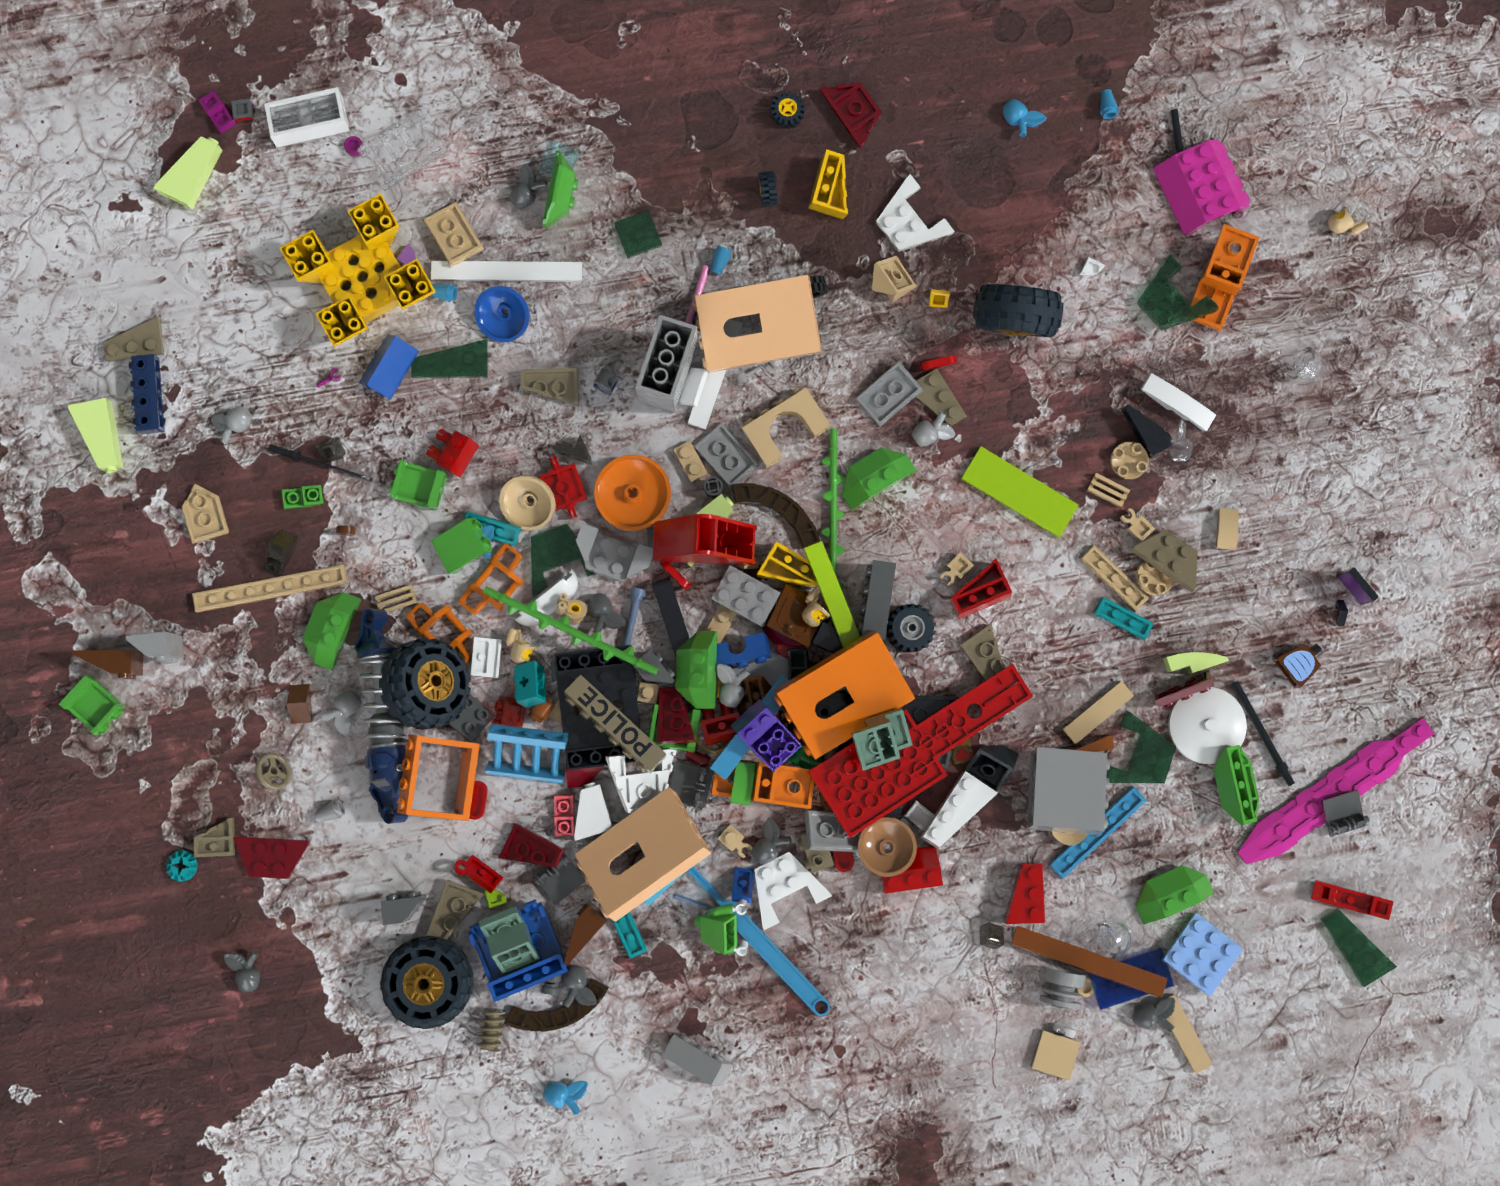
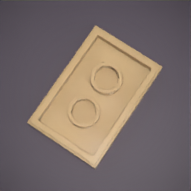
(453, 234)

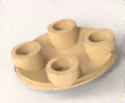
(1129, 460)
(1152, 580)

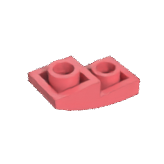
(564, 815)

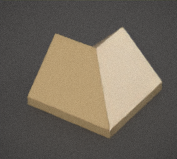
(892, 278)

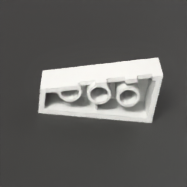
(959, 806)

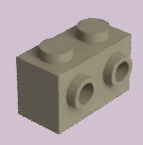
(816, 859)

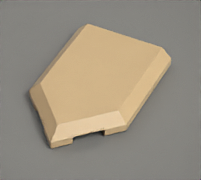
(204, 515)

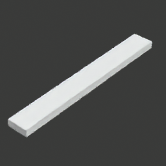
(507, 271)

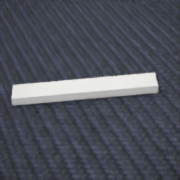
(701, 414)

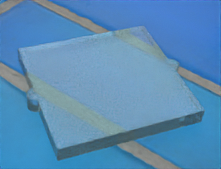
(570, 155)

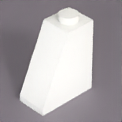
(592, 812)

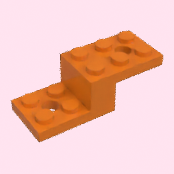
(1224, 273)
(772, 786)

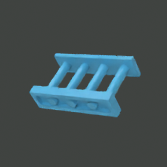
(526, 736)

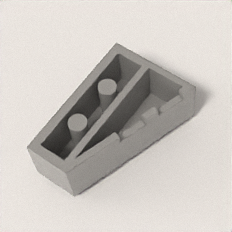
(698, 1060)

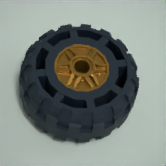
(1018, 310)
(424, 683)
(448, 977)

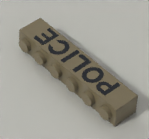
(614, 724)

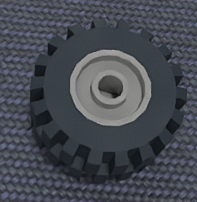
(910, 628)

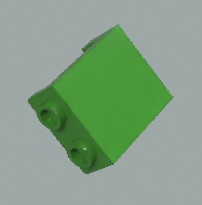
(418, 485)
(461, 545)
(93, 705)
(652, 732)

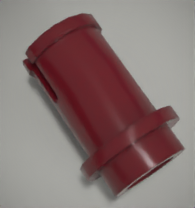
(698, 758)

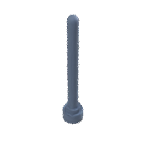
(637, 596)

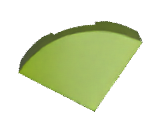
(495, 898)

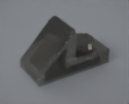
(579, 452)

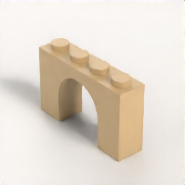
(800, 405)

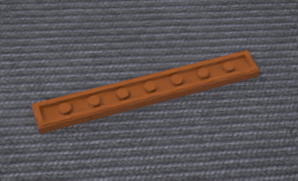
(1089, 961)

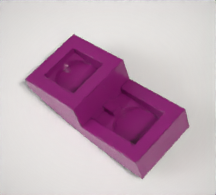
(217, 111)

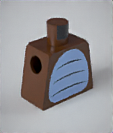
(1299, 663)

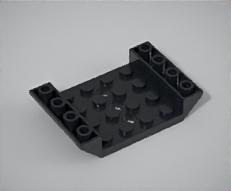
(614, 680)

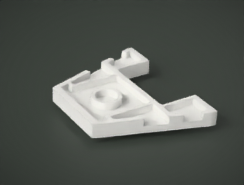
(902, 223)
(639, 787)
(780, 879)

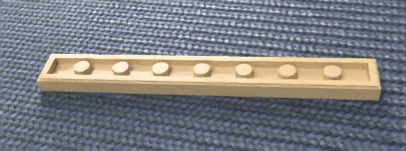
(269, 588)

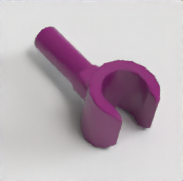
(329, 378)

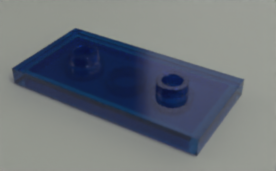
(1112, 993)

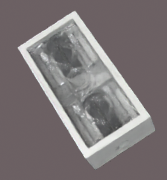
(306, 117)

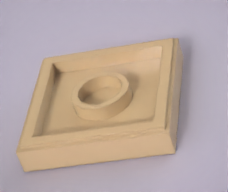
(1055, 1055)

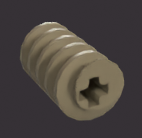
(491, 1029)

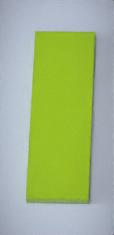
(1019, 492)

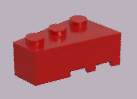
(982, 592)
(1027, 897)

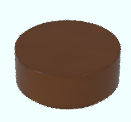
(345, 530)

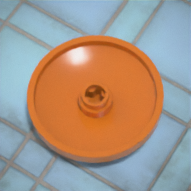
(632, 492)

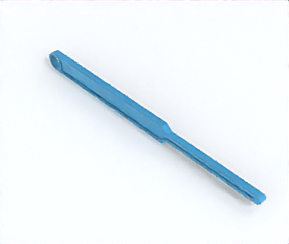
(768, 951)

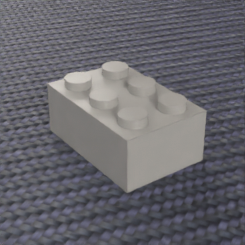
(746, 596)

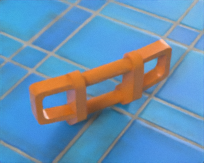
(485, 574)
(445, 611)

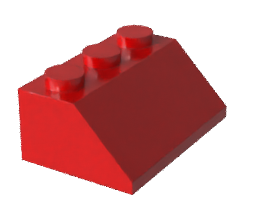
(922, 873)

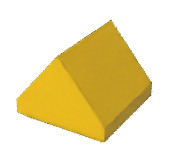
(939, 298)

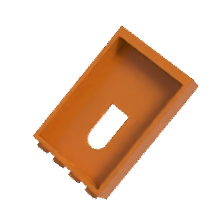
(870, 679)

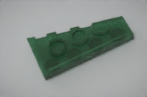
(457, 362)
(1360, 953)

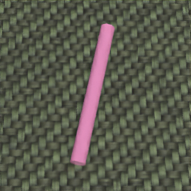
(698, 291)

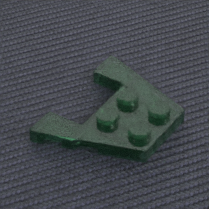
(1166, 305)
(551, 551)
(1150, 757)

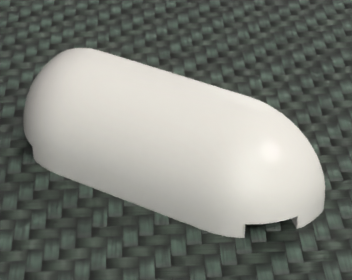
(548, 598)

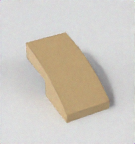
(1227, 528)

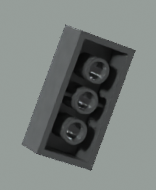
(878, 598)

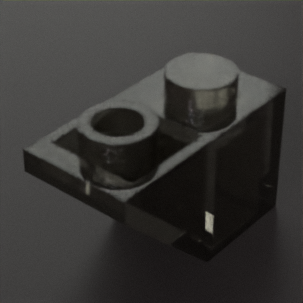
(280, 551)

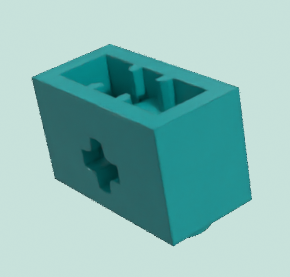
(529, 684)

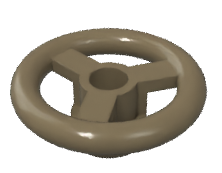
(272, 772)

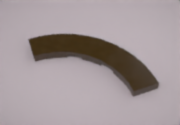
(780, 503)
(556, 1018)

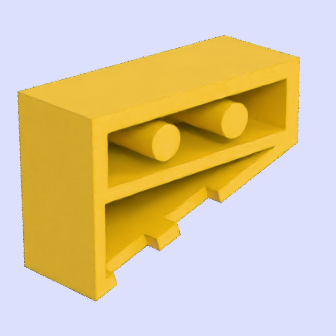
(829, 186)
(787, 566)

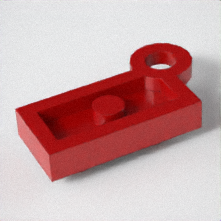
(479, 873)

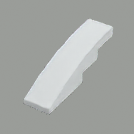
(1177, 401)

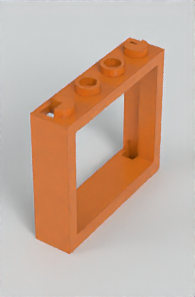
(465, 781)

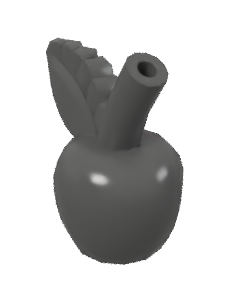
(522, 193)
(601, 609)
(766, 848)
(246, 976)
(575, 981)
(1148, 1015)

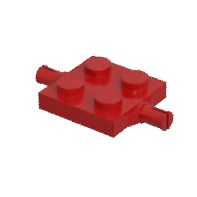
(565, 485)

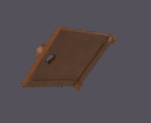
(788, 616)

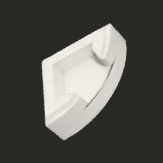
(1091, 268)
(1069, 1032)

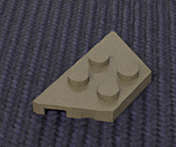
(1170, 557)

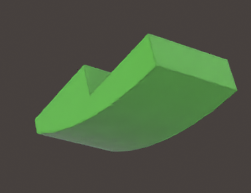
(302, 497)
(743, 783)

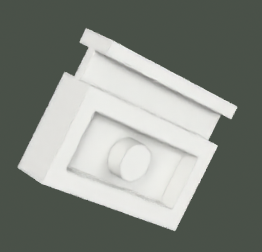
(485, 657)

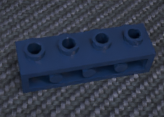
(147, 394)

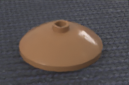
(902, 844)

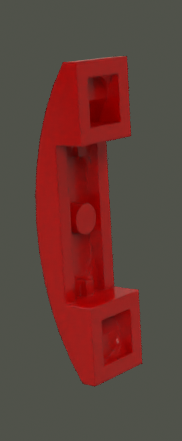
(1352, 900)

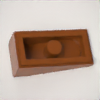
(1102, 744)

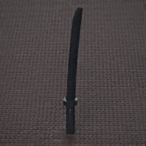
(296, 455)

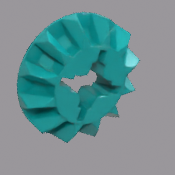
(188, 860)

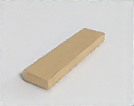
(1114, 578)
(1097, 712)
(1188, 1039)

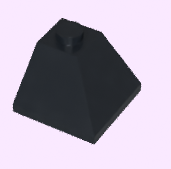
(992, 765)

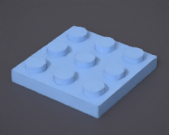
(1202, 954)

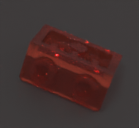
(509, 712)

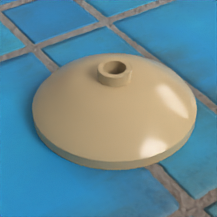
(520, 509)

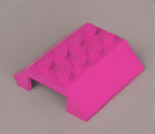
(1201, 185)

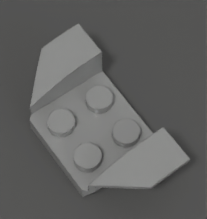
(611, 556)

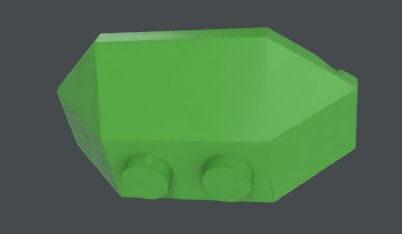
(560, 191)
(874, 475)
(329, 628)
(697, 669)
(1237, 785)
(1172, 893)

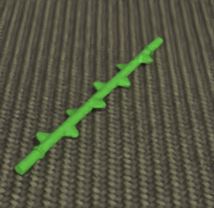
(831, 496)
(577, 635)

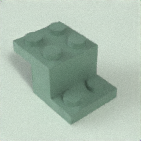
(881, 739)
(509, 940)

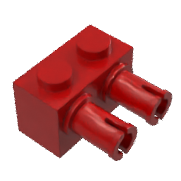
(456, 453)
(718, 729)

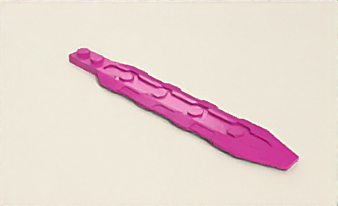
(1305, 813)

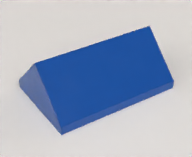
(389, 366)

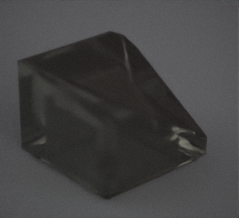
(331, 450)
(991, 935)

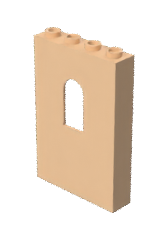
(785, 318)
(669, 847)

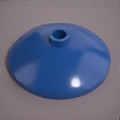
(494, 321)

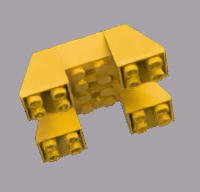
(333, 269)

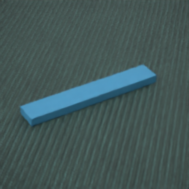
(737, 747)
(1116, 815)

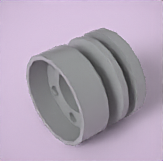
(1062, 988)

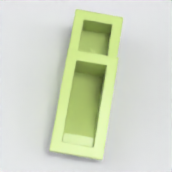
(1193, 661)

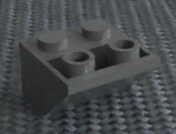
(663, 676)
(401, 909)

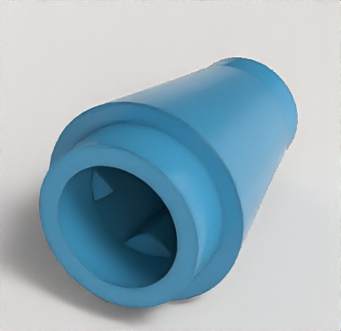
(1108, 105)
(720, 259)
(445, 292)

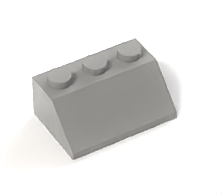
(159, 645)

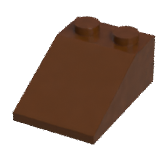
(124, 663)
(585, 927)

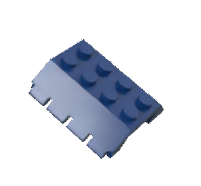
(543, 940)

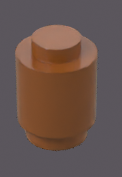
(541, 711)

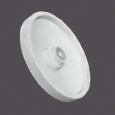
(1206, 725)

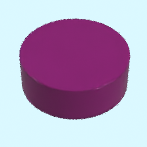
(352, 144)

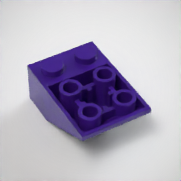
(766, 735)

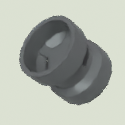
(713, 487)
(553, 987)

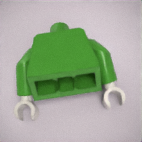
(719, 928)

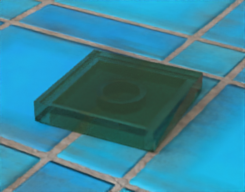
(638, 234)

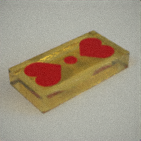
(962, 752)

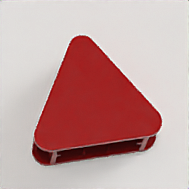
(704, 540)

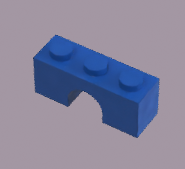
(756, 651)

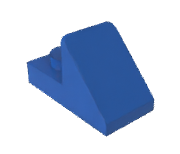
(742, 884)

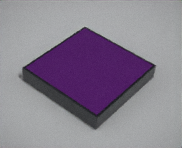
(1357, 586)

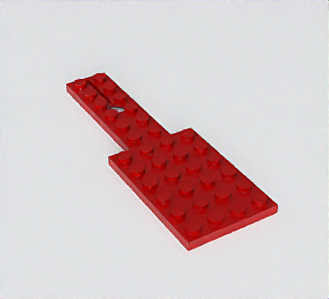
(866, 796)

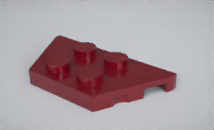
(854, 109)
(270, 856)

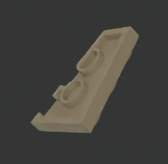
(137, 341)
(552, 383)
(939, 397)
(984, 653)
(452, 908)

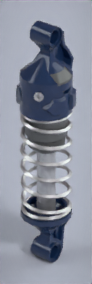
(385, 733)

